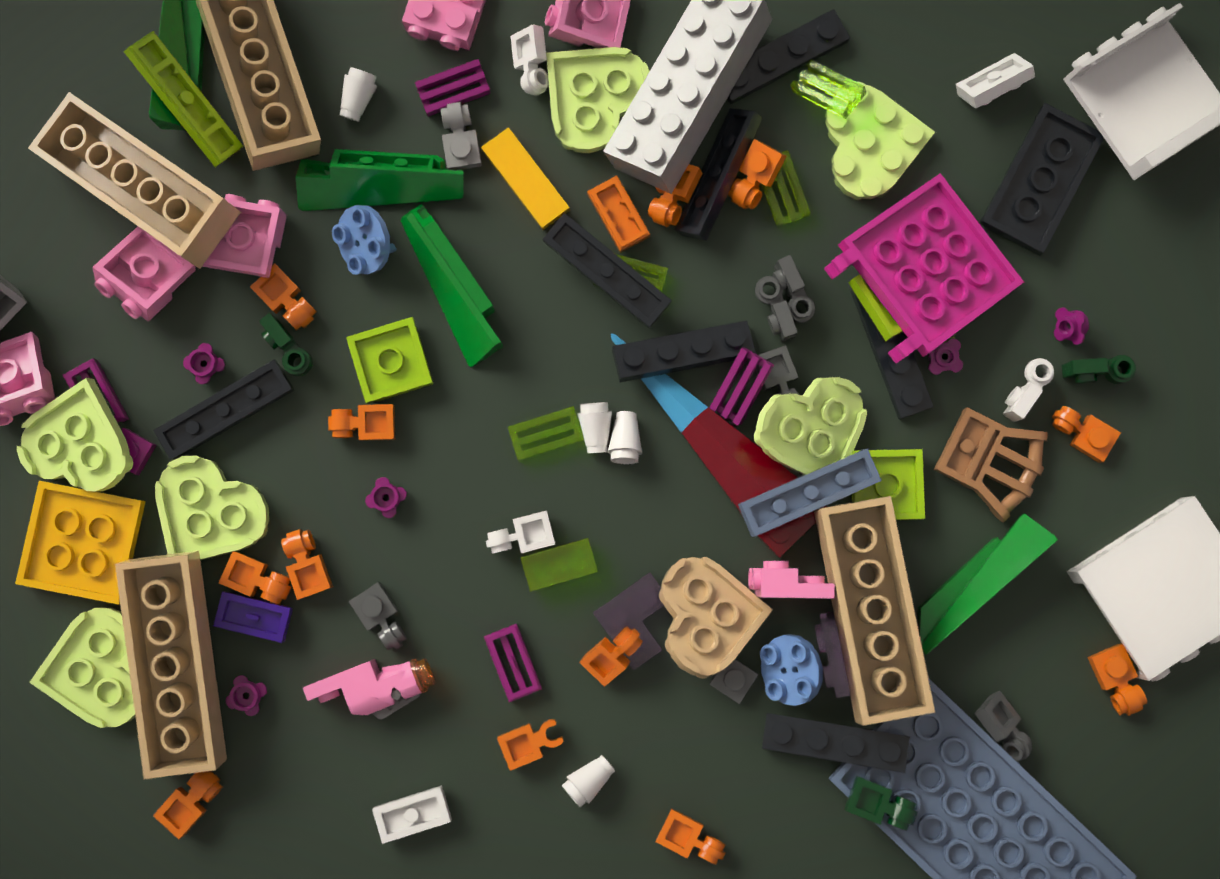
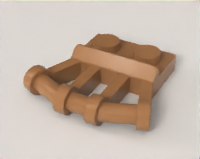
(971, 452)

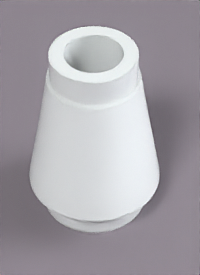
(356, 93)
(595, 426)
(625, 439)
(588, 780)

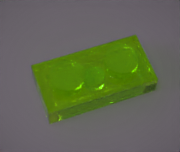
(559, 564)

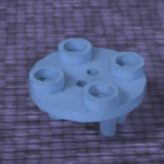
(363, 240)
(791, 686)

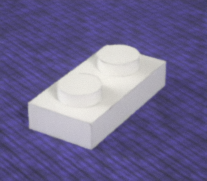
(995, 80)
(412, 814)

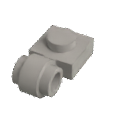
(461, 146)

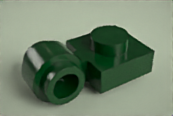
(278, 336)
(1088, 369)
(872, 801)

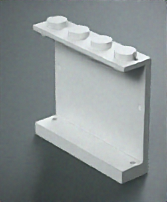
(1146, 93)
(1160, 587)

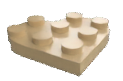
(710, 615)

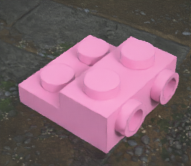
(444, 20)
(588, 22)
(251, 239)
(141, 274)
(23, 378)
(780, 581)

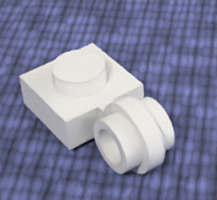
(528, 52)
(1023, 398)
(531, 532)

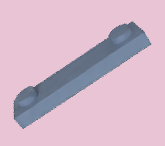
(809, 492)

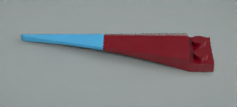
(729, 456)

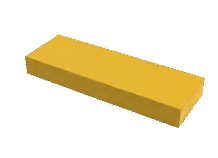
(525, 178)

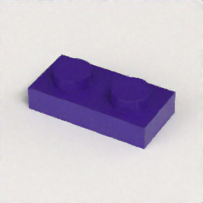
(253, 617)

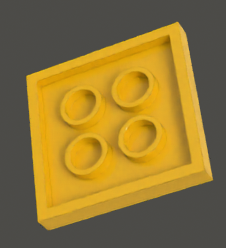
(78, 540)

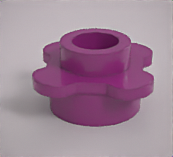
(1078, 323)
(194, 361)
(953, 361)
(383, 487)
(236, 699)

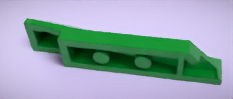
(184, 37)
(374, 180)
(454, 287)
(981, 580)

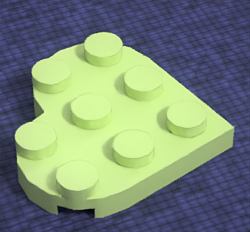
(591, 94)
(874, 144)
(813, 427)
(76, 440)
(206, 510)
(91, 669)

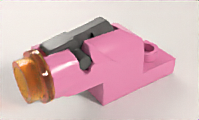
(374, 691)

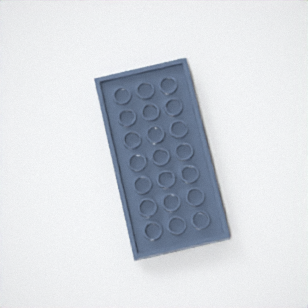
(979, 807)

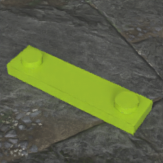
(183, 98)

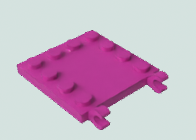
(928, 266)

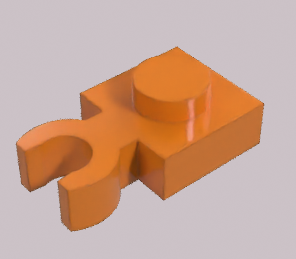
(523, 744)

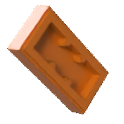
(618, 214)

